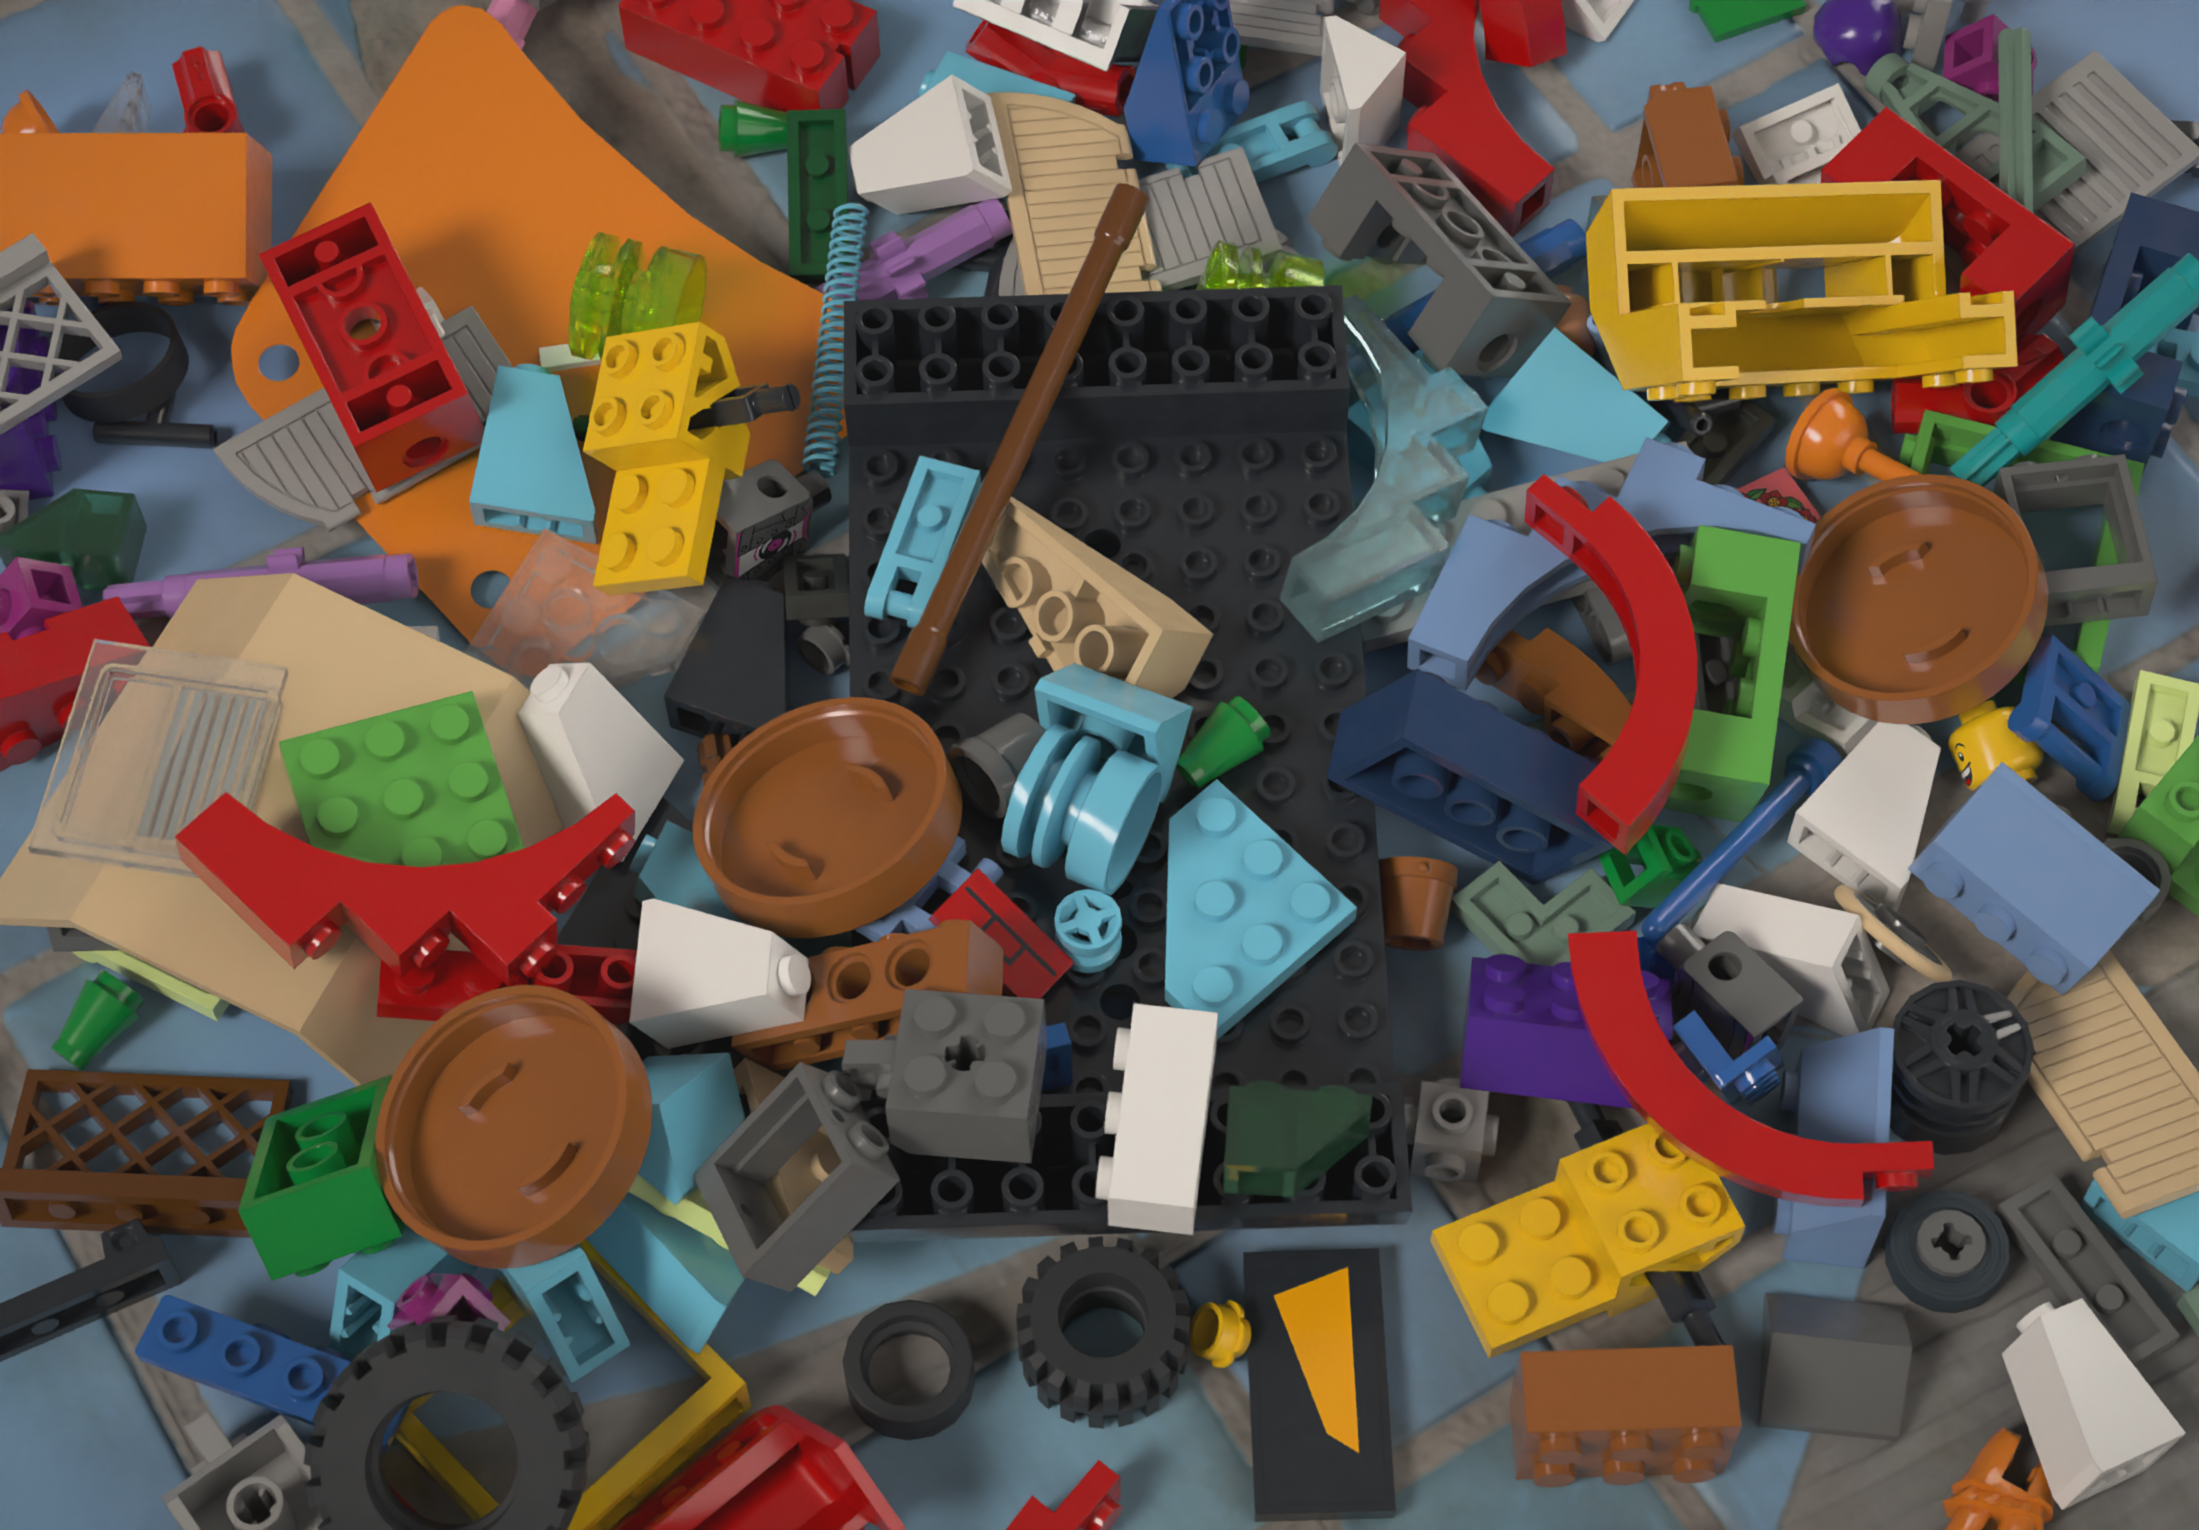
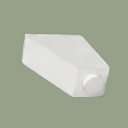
(933, 153)
(594, 744)
(1871, 812)
(1810, 947)
(712, 977)
(2084, 1403)

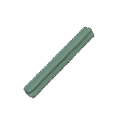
(2015, 115)

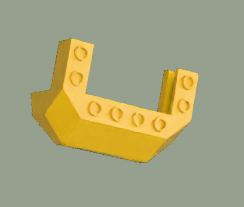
(1693, 292)

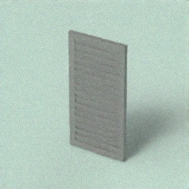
(2120, 135)

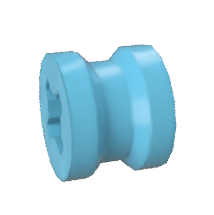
(1091, 915)

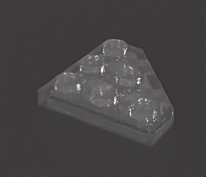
(559, 618)

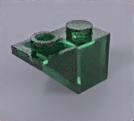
(84, 529)
(1289, 1137)

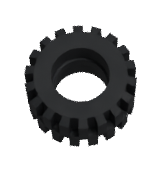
(1103, 1280)

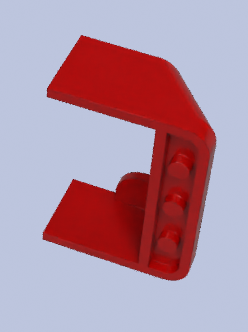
(769, 1476)

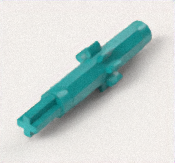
(2102, 359)

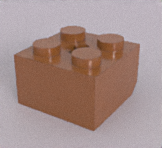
(1685, 140)

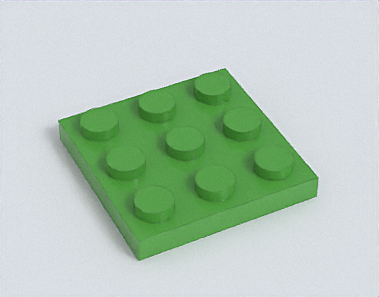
(404, 787)

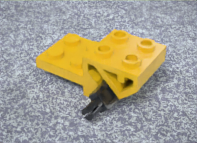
(673, 432)
(1606, 1235)

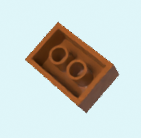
(1624, 1414)

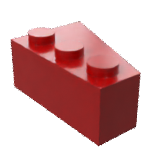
(45, 671)

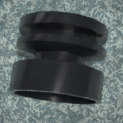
(1962, 1097)

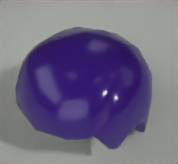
(1858, 31)

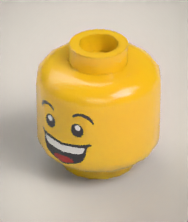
(1987, 741)

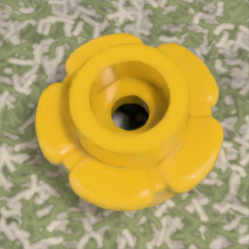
(1220, 1333)

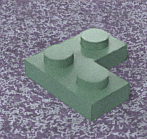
(1518, 924)

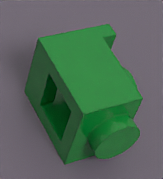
(1666, 860)

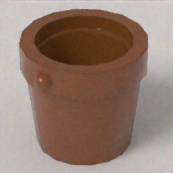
(1416, 901)

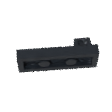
(130, 1272)

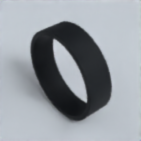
(143, 394)

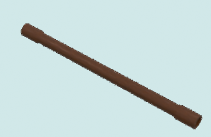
(929, 636)

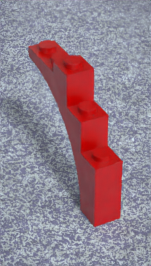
(1459, 114)
(403, 913)

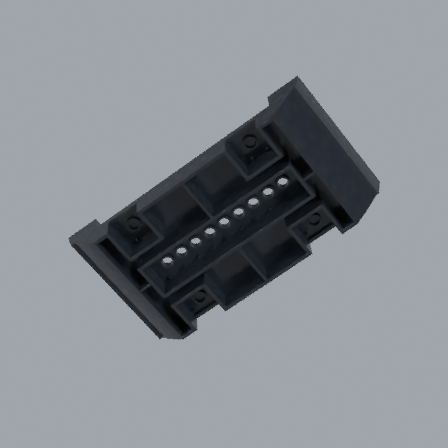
(1209, 456)

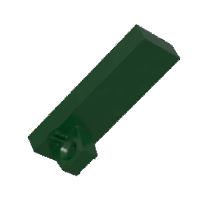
(815, 188)

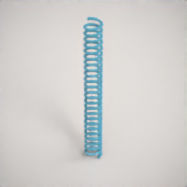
(830, 354)

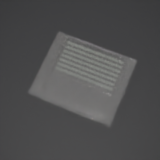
(152, 750)

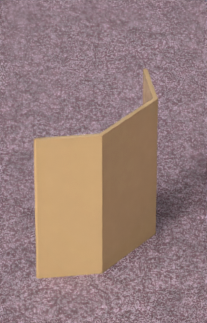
(341, 670)

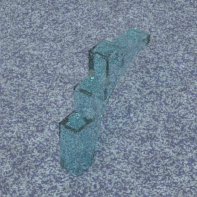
(1392, 540)

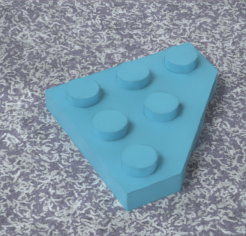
(1239, 908)

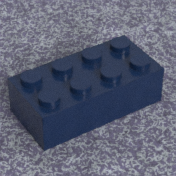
(1467, 775)

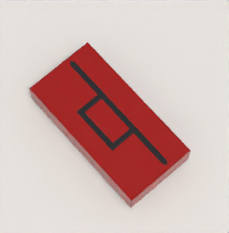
(1030, 957)

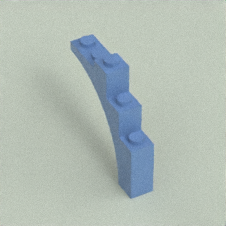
(1504, 575)

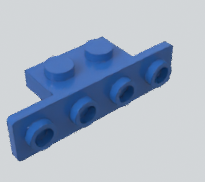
(1747, 1077)
(244, 1360)

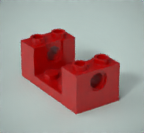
(1991, 231)
(389, 390)

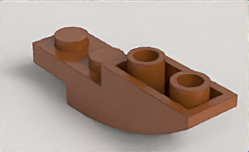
(1563, 686)

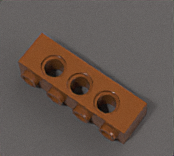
(862, 990)

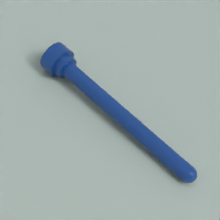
(1804, 772)

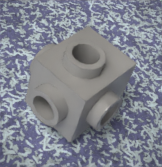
(1450, 1131)

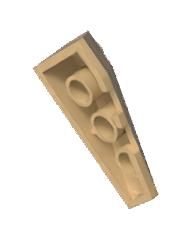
(1090, 607)

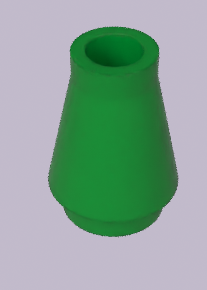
(751, 129)
(1223, 742)
(97, 1018)

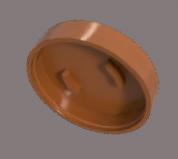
(1918, 599)
(828, 817)
(513, 1127)

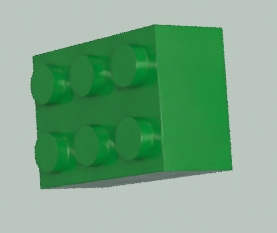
(319, 1184)

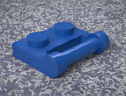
(2084, 705)

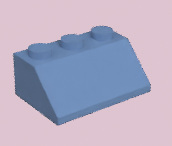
(2033, 879)
(1837, 1097)

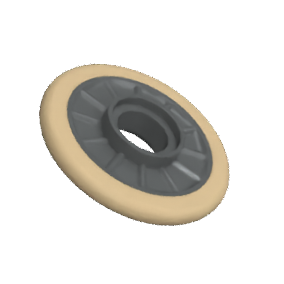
(1894, 934)

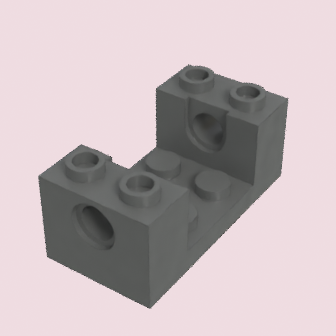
(1410, 205)

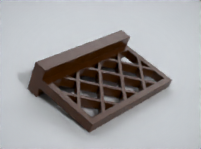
(105, 1200)

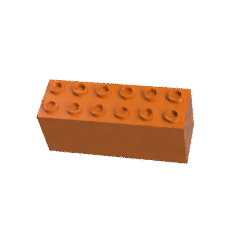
(141, 212)

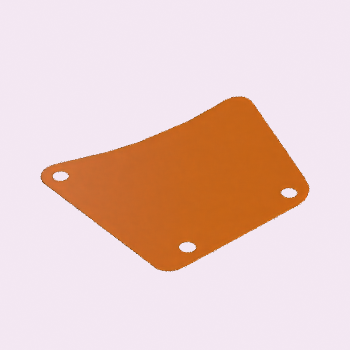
(492, 209)

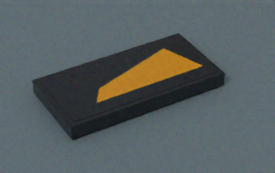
(1318, 1386)

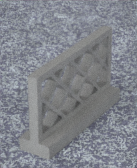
(23, 272)

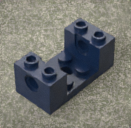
(2140, 419)

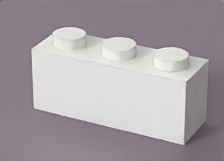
(1158, 1119)

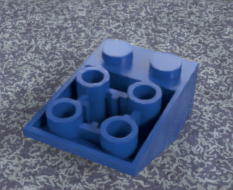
(1186, 83)

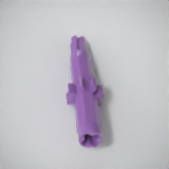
(903, 267)
(357, 578)

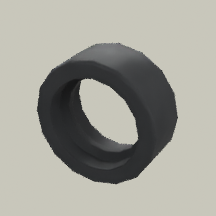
(898, 1320)

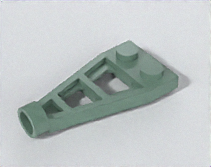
(1914, 90)

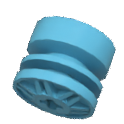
(1069, 803)

